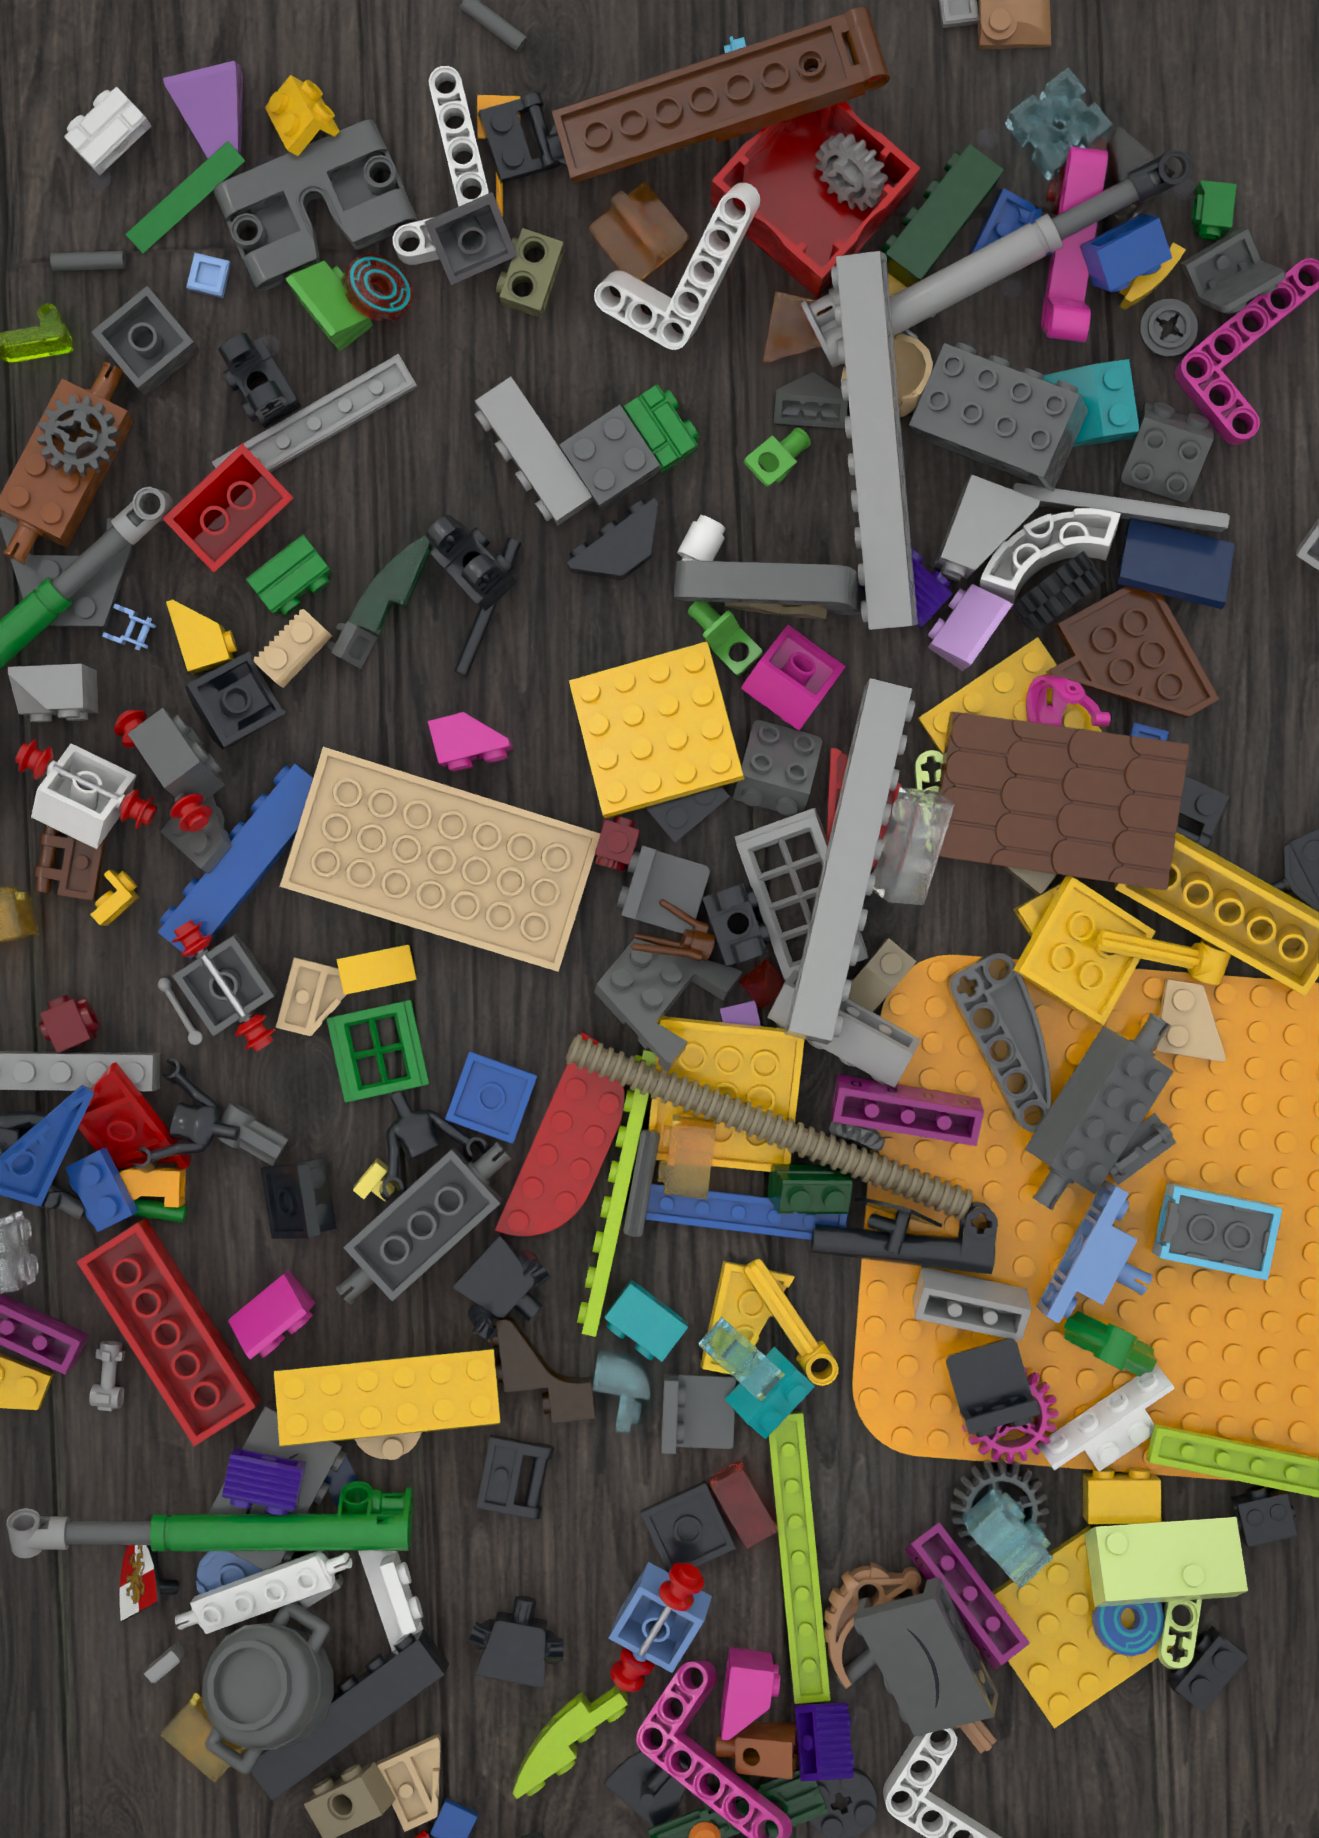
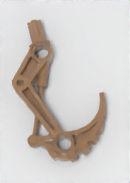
(841, 1620)

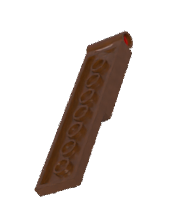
(724, 95)

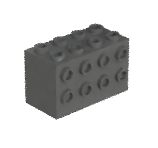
(999, 415)

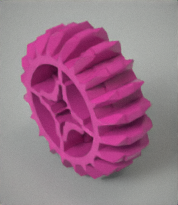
(1034, 1432)

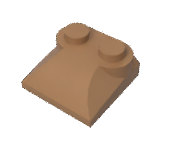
(1013, 24)

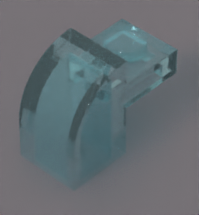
(741, 1359)
(626, 1377)

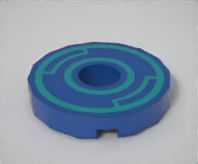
(1137, 1638)

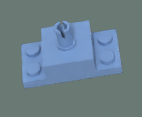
(1094, 1258)

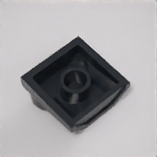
(234, 701)

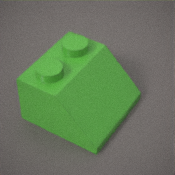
(325, 300)

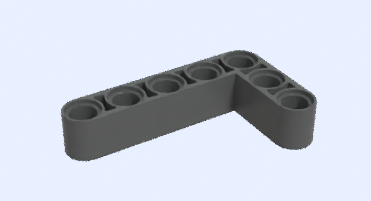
(770, 583)

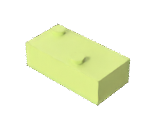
(1165, 1561)

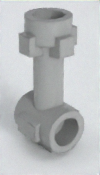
(107, 1395)

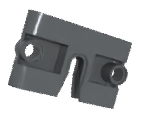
(279, 191)

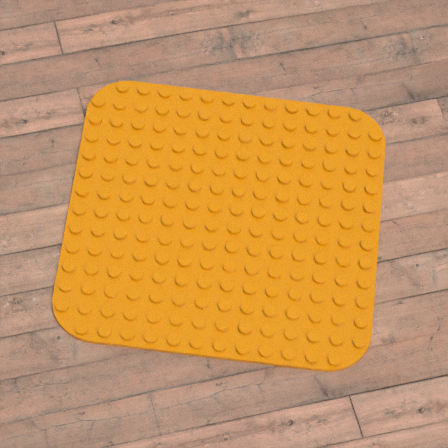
(1241, 1128)

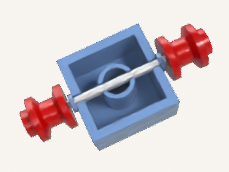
(657, 1622)

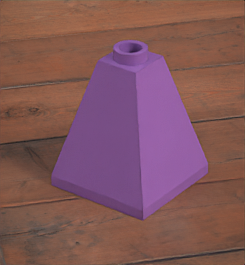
(211, 104)

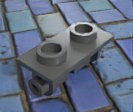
(1145, 1145)

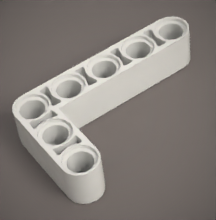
(462, 174)
(695, 279)
(918, 1786)

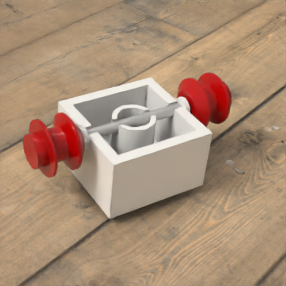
(83, 793)

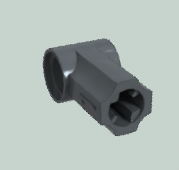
(254, 1135)

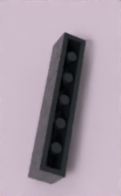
(355, 1710)

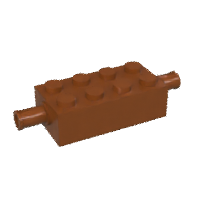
(47, 499)

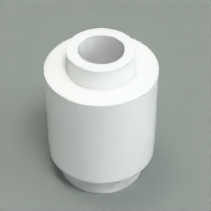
(702, 540)

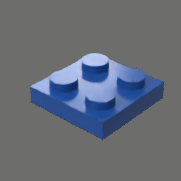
(491, 1097)

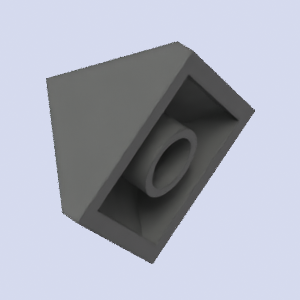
(470, 238)

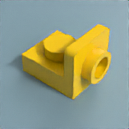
(114, 904)

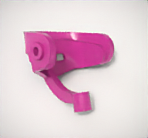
(1063, 692)

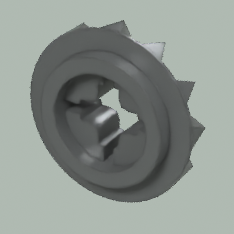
(1185, 326)
(859, 1135)

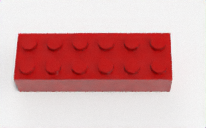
(169, 1331)

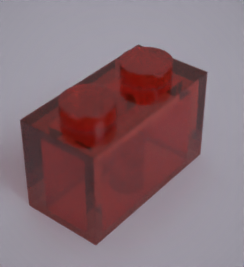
(743, 1504)

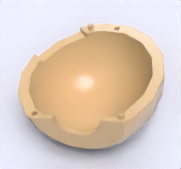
(912, 371)

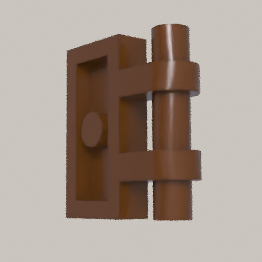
(79, 869)

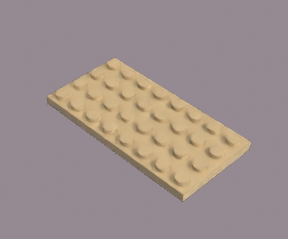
(440, 859)

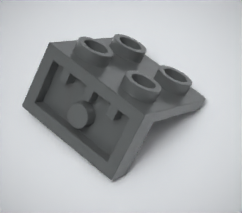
(697, 1412)

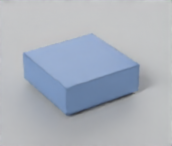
(208, 275)

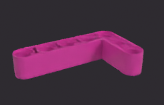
(1064, 310)
(1238, 340)
(702, 1761)

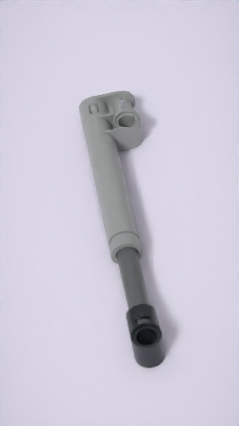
(1001, 256)

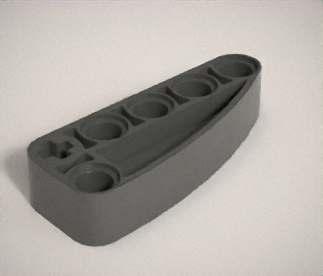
(1014, 1023)

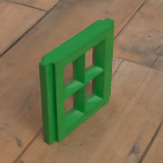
(409, 1044)

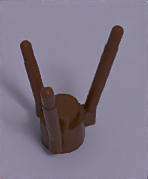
(693, 943)

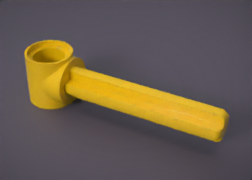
(1202, 960)
(792, 1324)

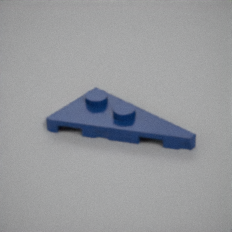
(35, 1158)

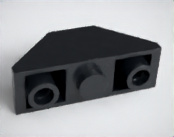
(620, 546)

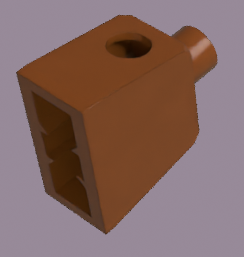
(763, 1749)

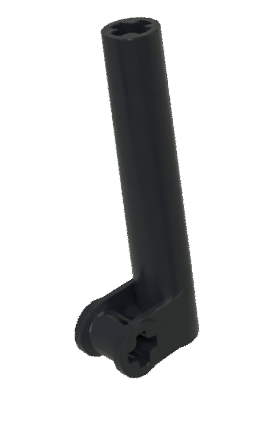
(969, 1252)

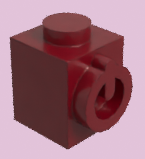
(616, 843)
(69, 1023)

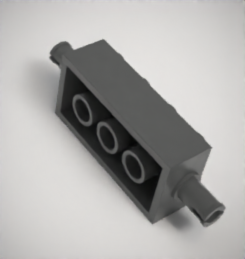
(1099, 1110)
(423, 1223)

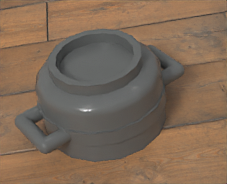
(267, 1687)

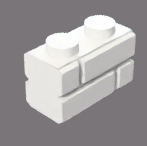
(106, 130)

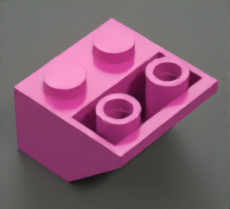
(464, 739)
(276, 1309)

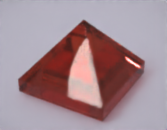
(763, 983)

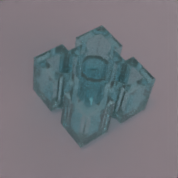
(1061, 102)
(1000, 1530)

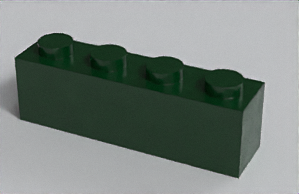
(942, 216)

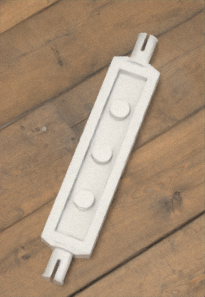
(263, 1591)

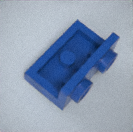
(101, 1189)

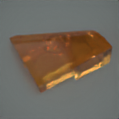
(789, 328)

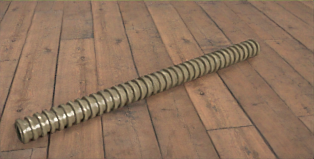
(770, 1127)

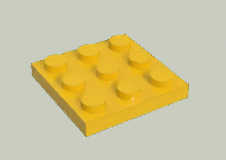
(1065, 955)

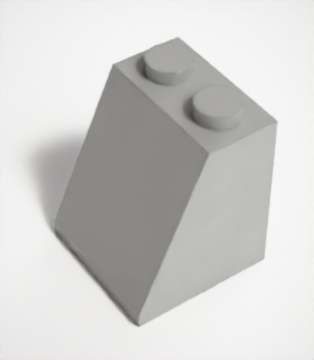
(980, 524)

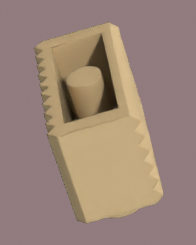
(292, 648)

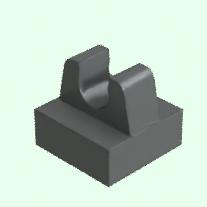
(353, 644)

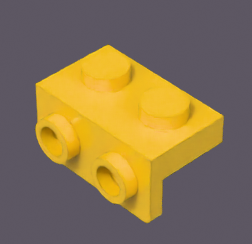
(299, 114)

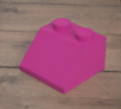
(793, 677)
(747, 1689)

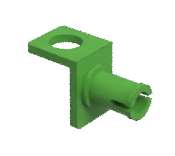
(777, 457)
(722, 634)

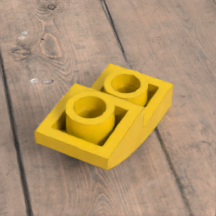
(1144, 285)
(376, 969)

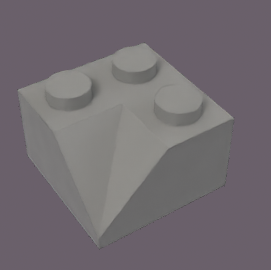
(55, 690)

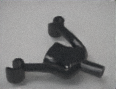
(189, 1123)
(416, 1137)

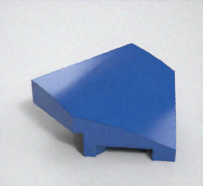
(1005, 216)

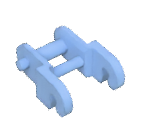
(142, 635)

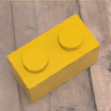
(1121, 1497)

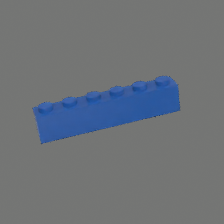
(252, 854)

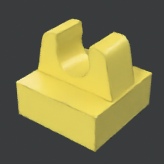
(372, 1180)

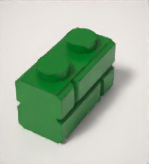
(661, 427)
(290, 576)

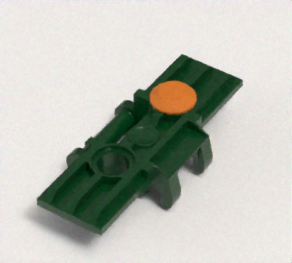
(799, 1801)

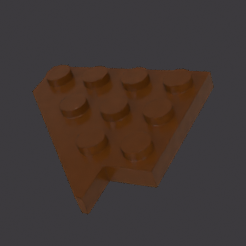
(1134, 653)

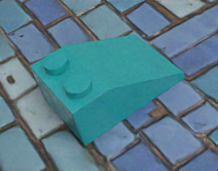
(1109, 398)

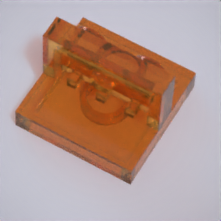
(639, 232)

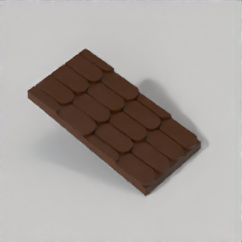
(1062, 799)

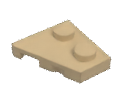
(309, 996)
(1191, 1022)
(414, 1781)

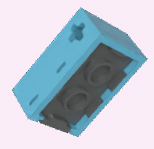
(1217, 1231)

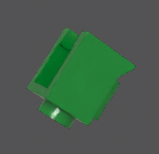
(1213, 209)

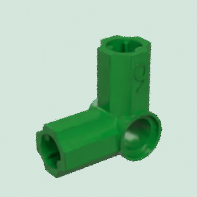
(1110, 1344)

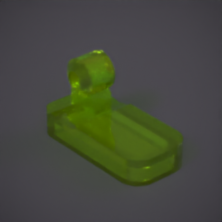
(37, 342)

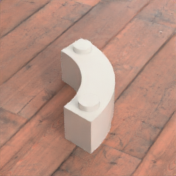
(1046, 542)

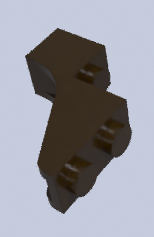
(525, 1369)

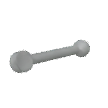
(195, 1036)

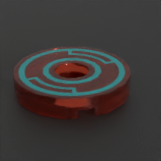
(386, 274)

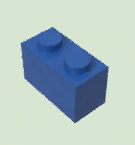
(1126, 252)

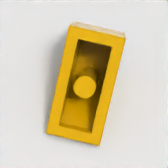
(200, 639)

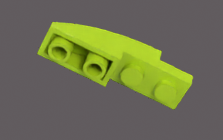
(555, 1746)

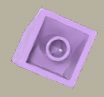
(969, 625)

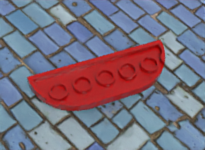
(564, 1153)

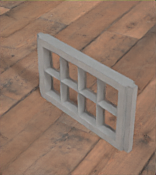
(778, 833)

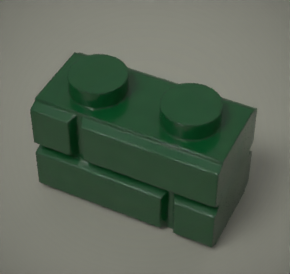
(809, 1189)

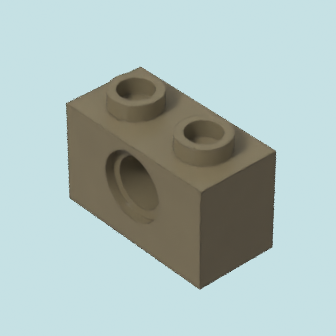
(335, 1813)

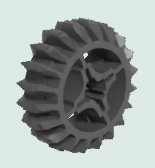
(990, 1478)

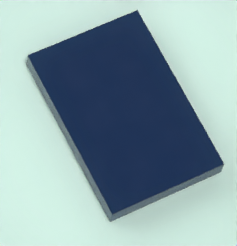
(1176, 563)

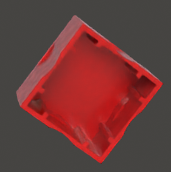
(796, 215)

